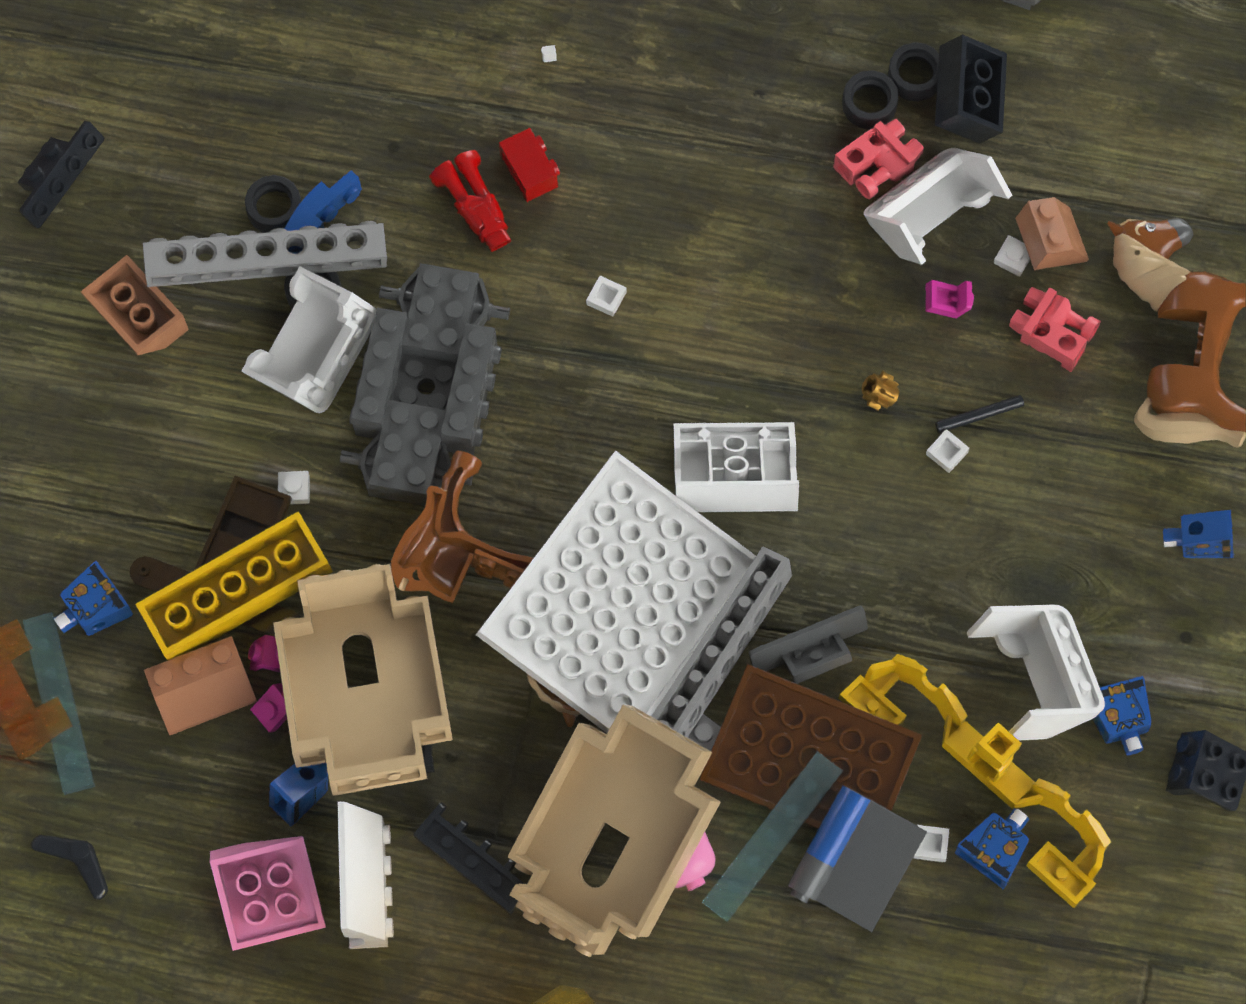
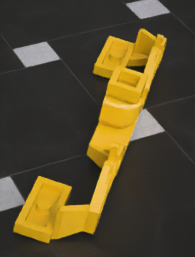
(991, 762)

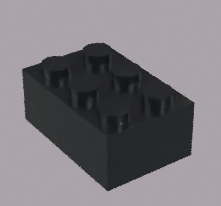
(971, 89)

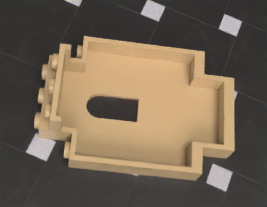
(370, 731)
(639, 784)

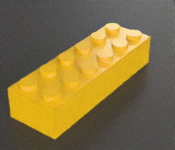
(233, 587)

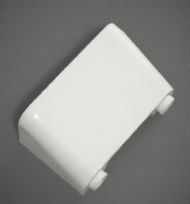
(314, 343)

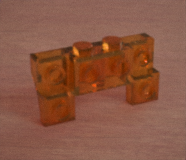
(23, 723)

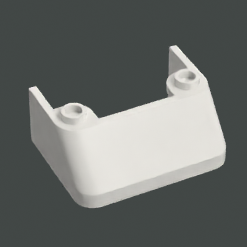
(931, 196)
(1055, 663)

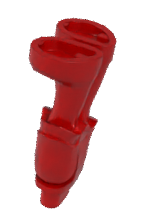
(479, 211)

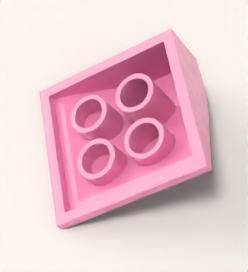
(266, 891)

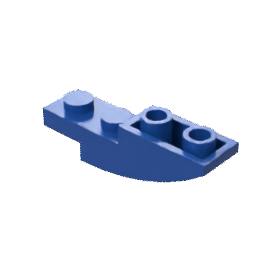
(323, 204)

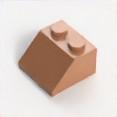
(1050, 234)

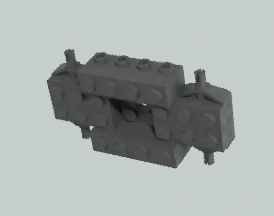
(432, 341)

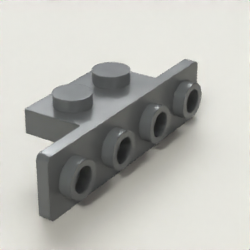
(812, 648)

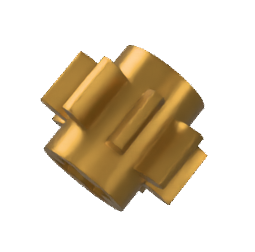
(880, 390)

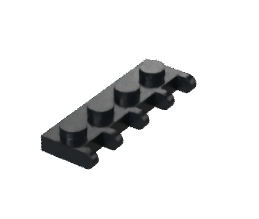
(468, 858)

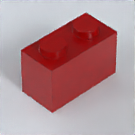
(529, 164)

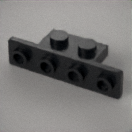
(56, 170)

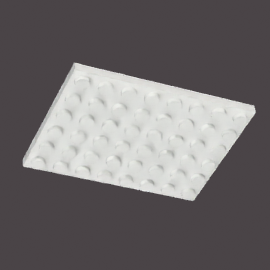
(617, 595)

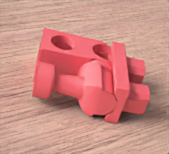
(884, 150)
(1046, 328)

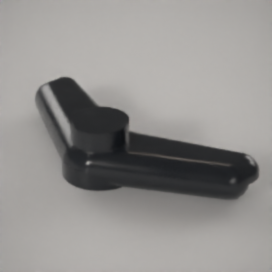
(81, 854)

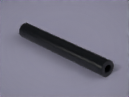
(979, 414)

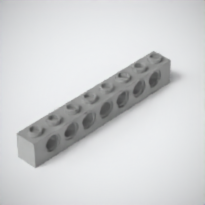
(252, 265)
(724, 642)

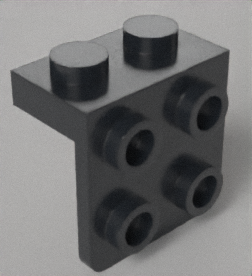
(1208, 768)

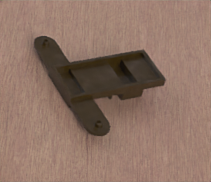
(244, 514)

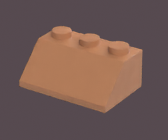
(133, 310)
(200, 685)

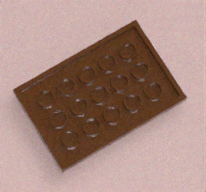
(782, 725)

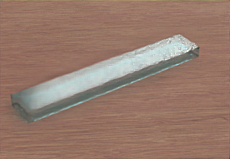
(54, 681)
(772, 836)

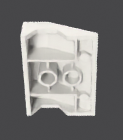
(736, 466)
(363, 877)

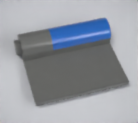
(856, 858)

